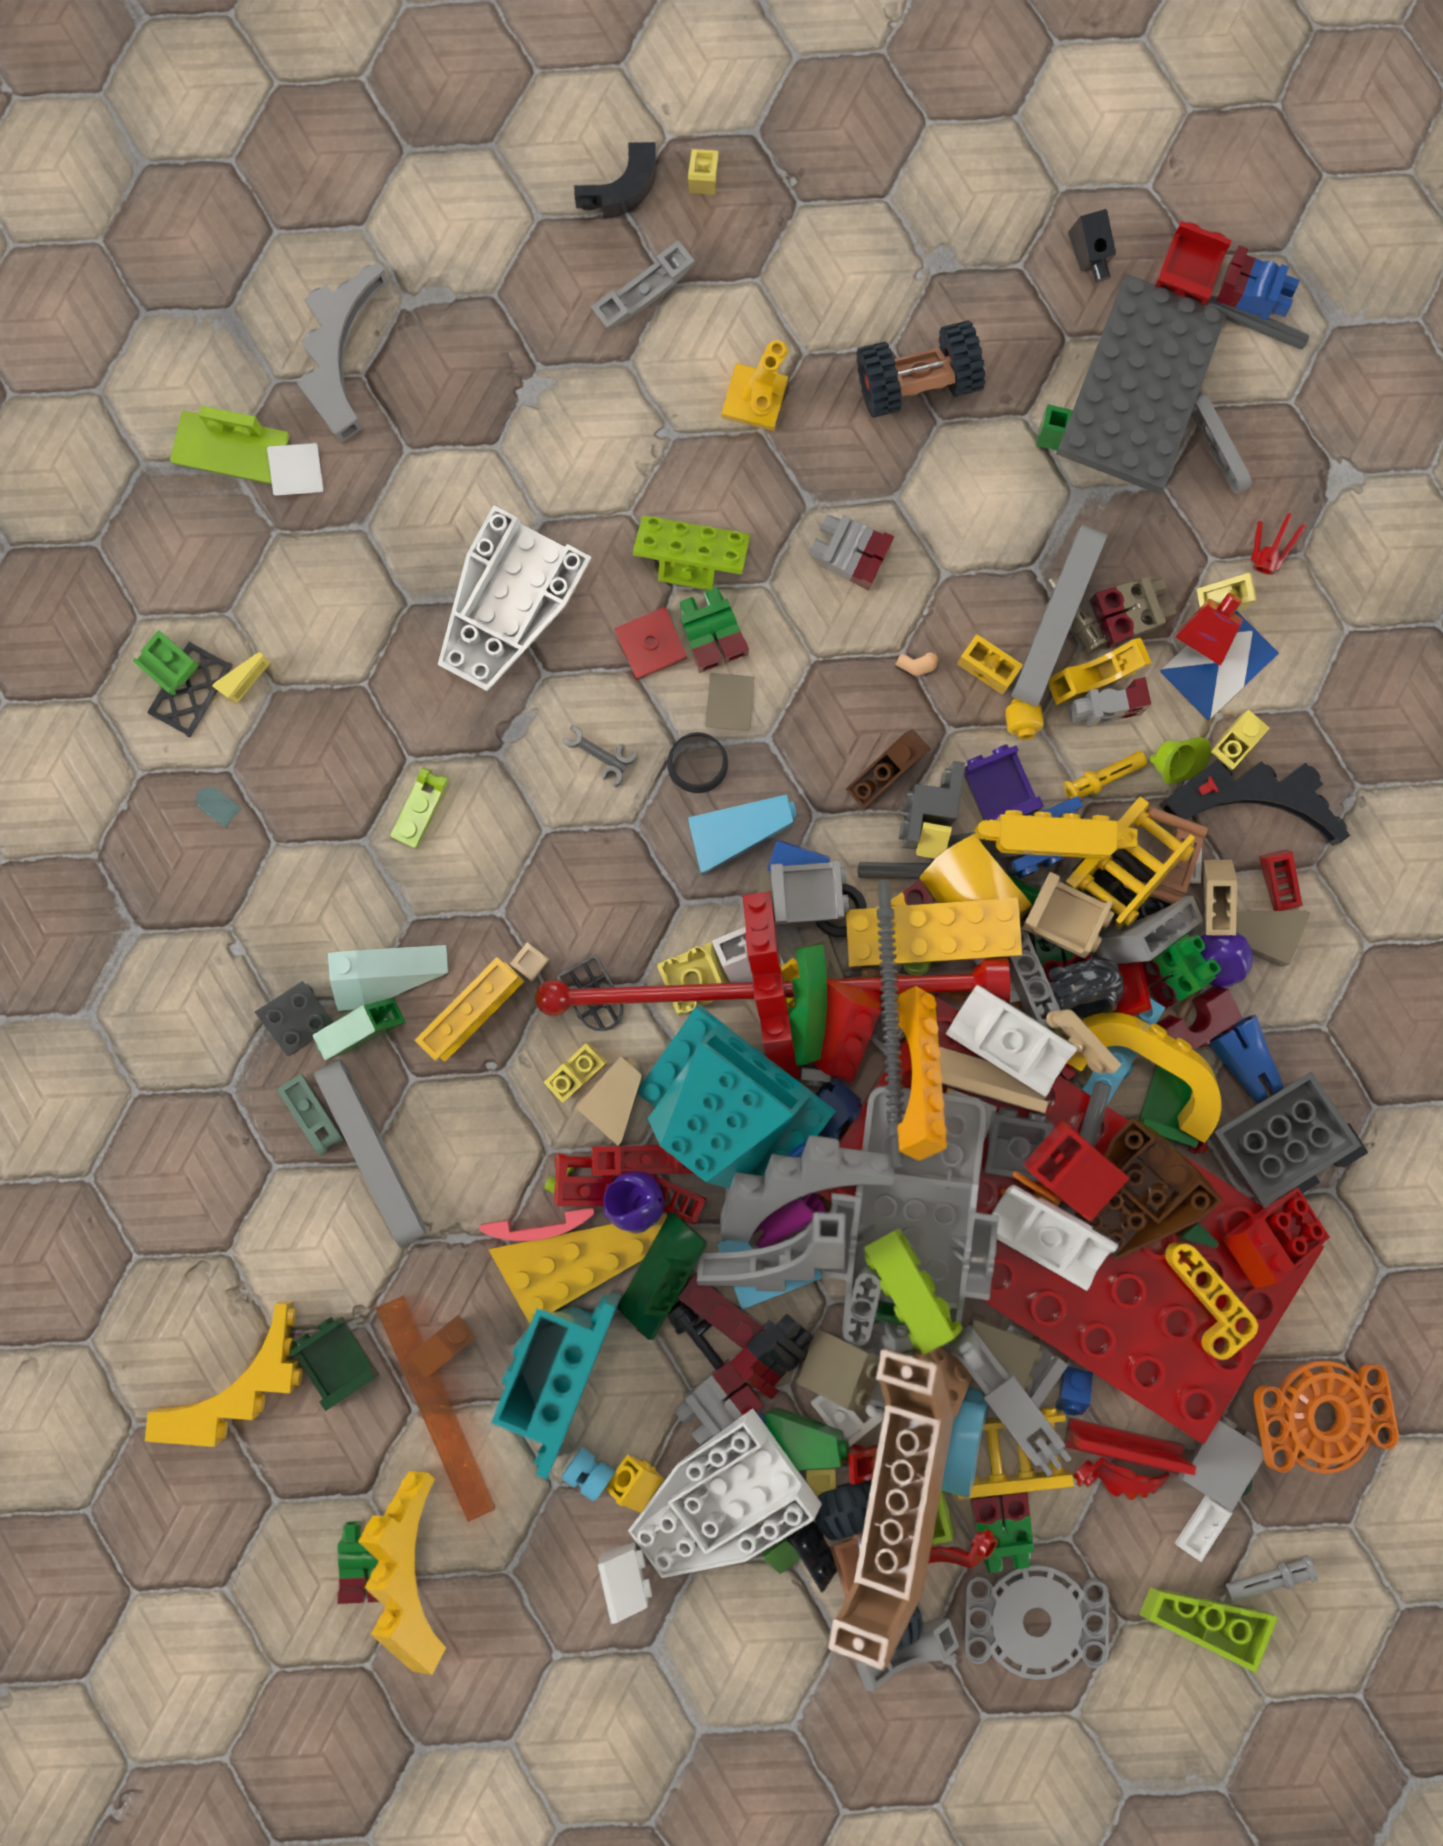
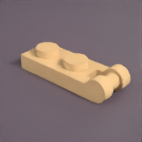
(1087, 1043)

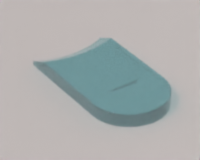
(216, 805)

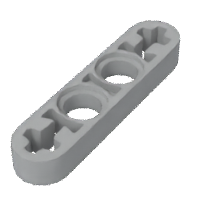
(1220, 445)

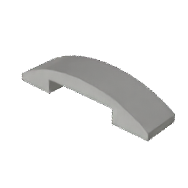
(645, 288)

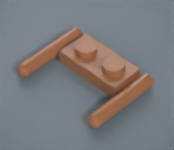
(1178, 880)

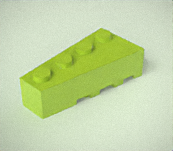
(912, 1292)
(1221, 1627)

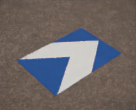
(1212, 685)

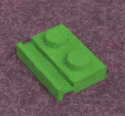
(166, 662)

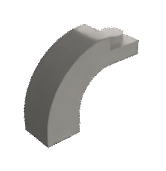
(934, 1645)

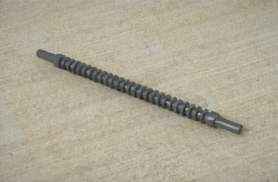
(885, 915)

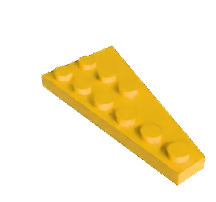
(566, 1266)

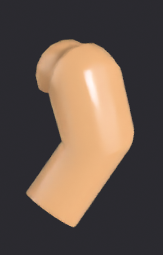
(918, 666)

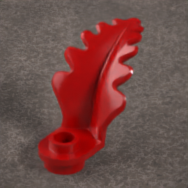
(1118, 1479)
(982, 1544)

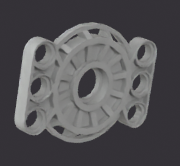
(1006, 1614)

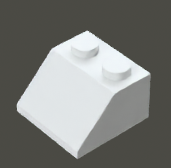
(623, 1581)

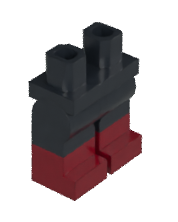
(772, 1354)

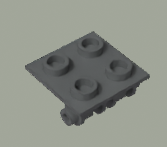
(294, 1017)

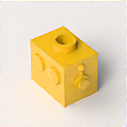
(634, 1483)

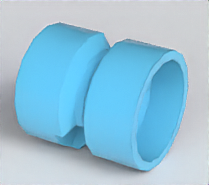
(595, 1481)

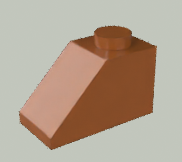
(441, 1347)

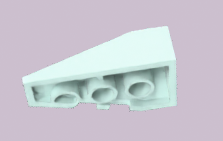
(381, 974)

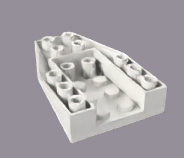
(725, 1502)

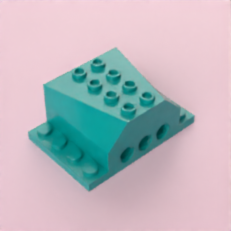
(726, 1103)
(551, 1374)

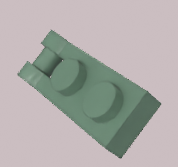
(310, 1113)

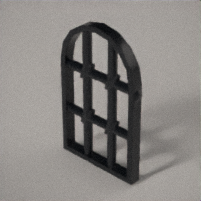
(594, 982)

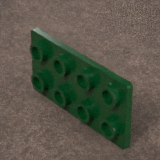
(661, 1275)

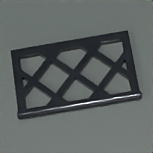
(199, 710)

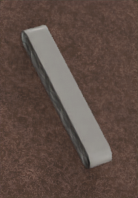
(1058, 615)
(370, 1153)

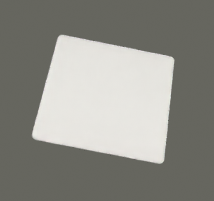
(295, 469)

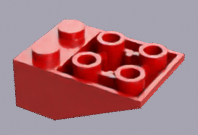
(1075, 1171)
(1276, 1239)

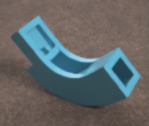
(964, 1444)

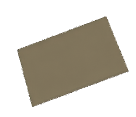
(730, 701)

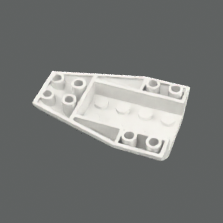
(506, 597)

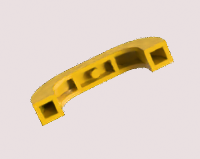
(1176, 1056)

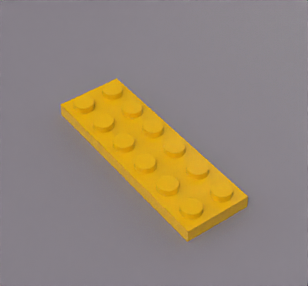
(938, 932)

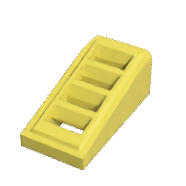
(241, 678)

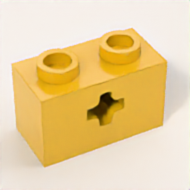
(989, 664)

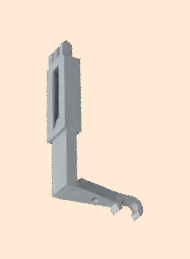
(1009, 1401)

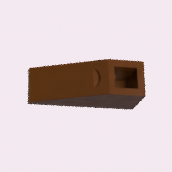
(888, 768)

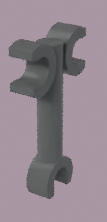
(616, 764)

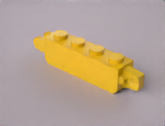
(1055, 835)

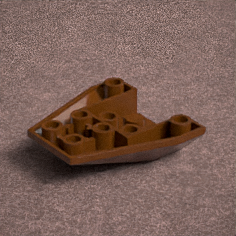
(1158, 1198)

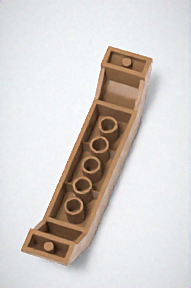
(899, 1510)

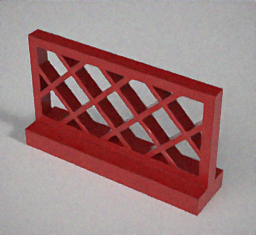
(1127, 1446)

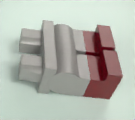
(853, 550)
(1111, 704)
(712, 1409)

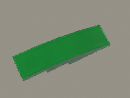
(810, 996)

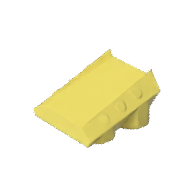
(696, 966)

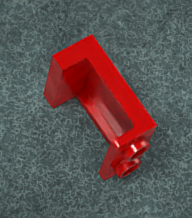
(1193, 262)

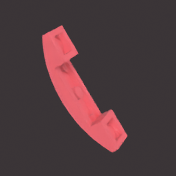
(503, 1229)

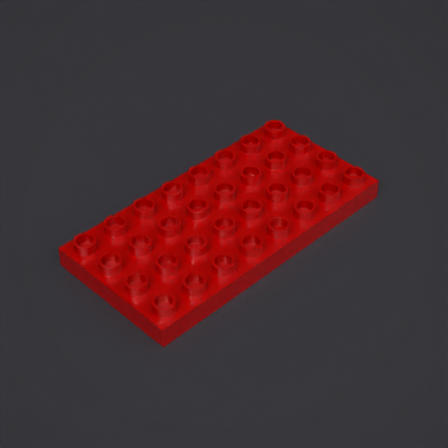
(1138, 1316)

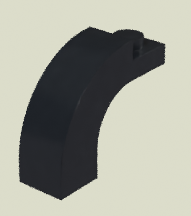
(626, 191)

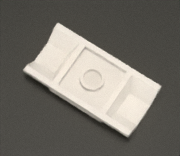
(1011, 1040)
(1051, 1236)

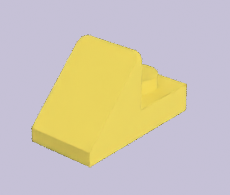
(703, 172)
(1241, 586)
(933, 840)

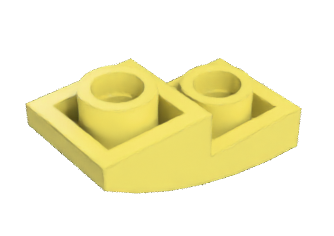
(575, 1072)

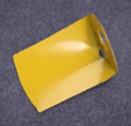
(970, 874)

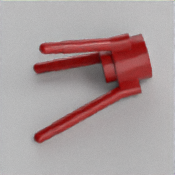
(1268, 559)

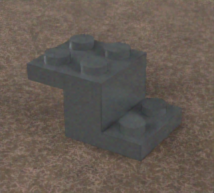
(932, 804)

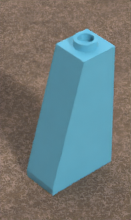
(735, 830)

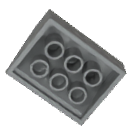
(1285, 1139)

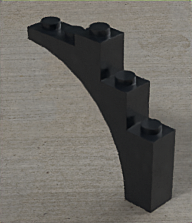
(1259, 786)

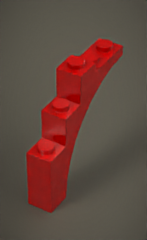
(768, 981)

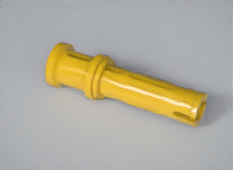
(1091, 780)

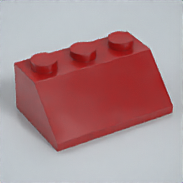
(848, 1028)

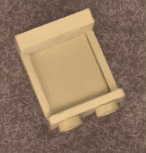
(1068, 917)

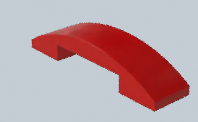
(632, 1158)

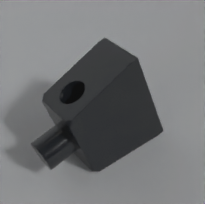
(1093, 244)

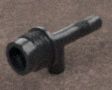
(684, 1319)

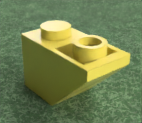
(1239, 739)

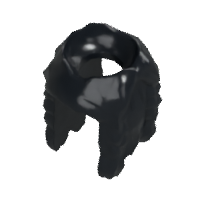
(1088, 986)

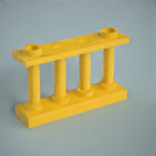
(1135, 816)
(469, 1010)
(1027, 1478)

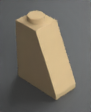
(1220, 897)
(613, 1099)

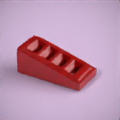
(1291, 878)
(700, 1200)

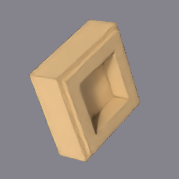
(529, 961)

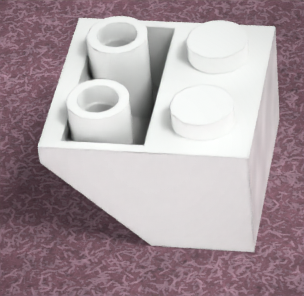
(733, 956)

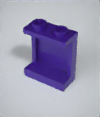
(1000, 784)

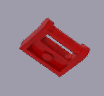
(578, 1189)

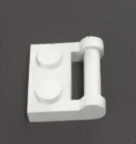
(847, 1420)

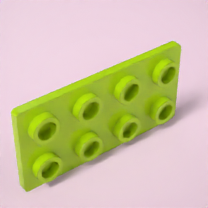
(225, 443)
(690, 551)

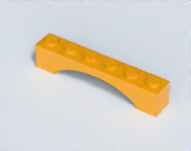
(923, 1125)

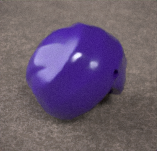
(1232, 956)
(634, 1202)

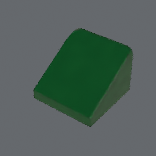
(1198, 1234)
(886, 1313)

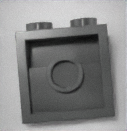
(1013, 1140)

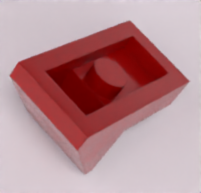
(862, 1462)

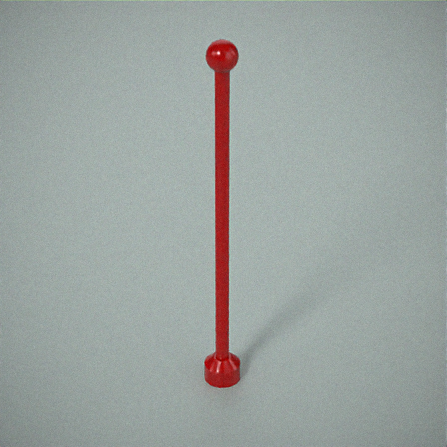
(555, 997)

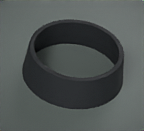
(702, 788)

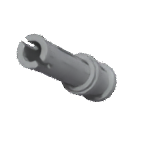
(1284, 1571)

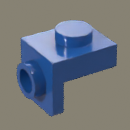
(1074, 1391)

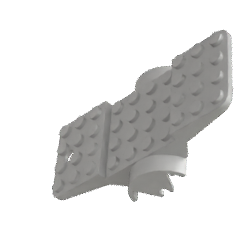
(930, 1204)

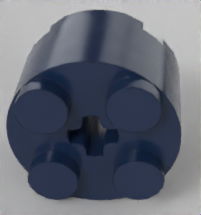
(843, 1101)

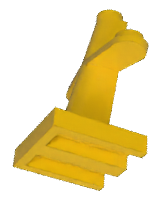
(757, 392)

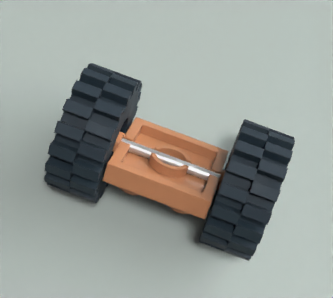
(954, 363)

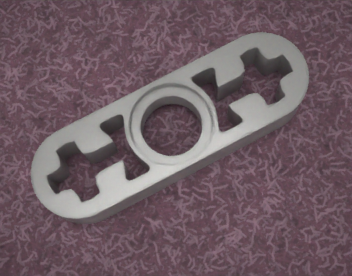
(866, 1317)

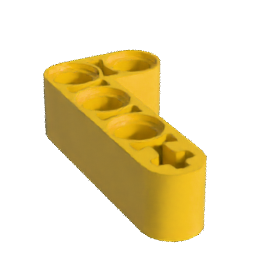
(1207, 1295)

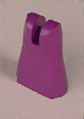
(788, 1219)

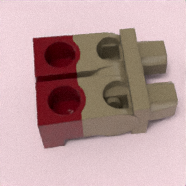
(1131, 610)

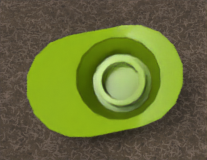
(1181, 759)

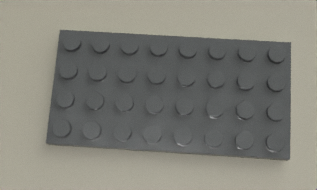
(1142, 384)

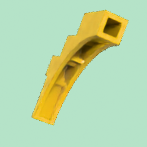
(270, 1372)
(393, 1581)

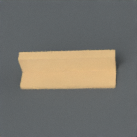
(987, 1080)

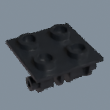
(815, 1554)

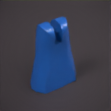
(1247, 1057)

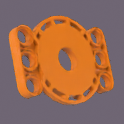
(1354, 1425)

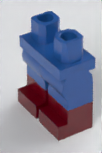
(1257, 286)

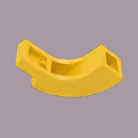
(1099, 673)

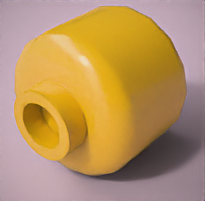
(1023, 719)

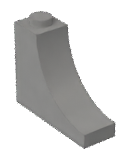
(1150, 934)

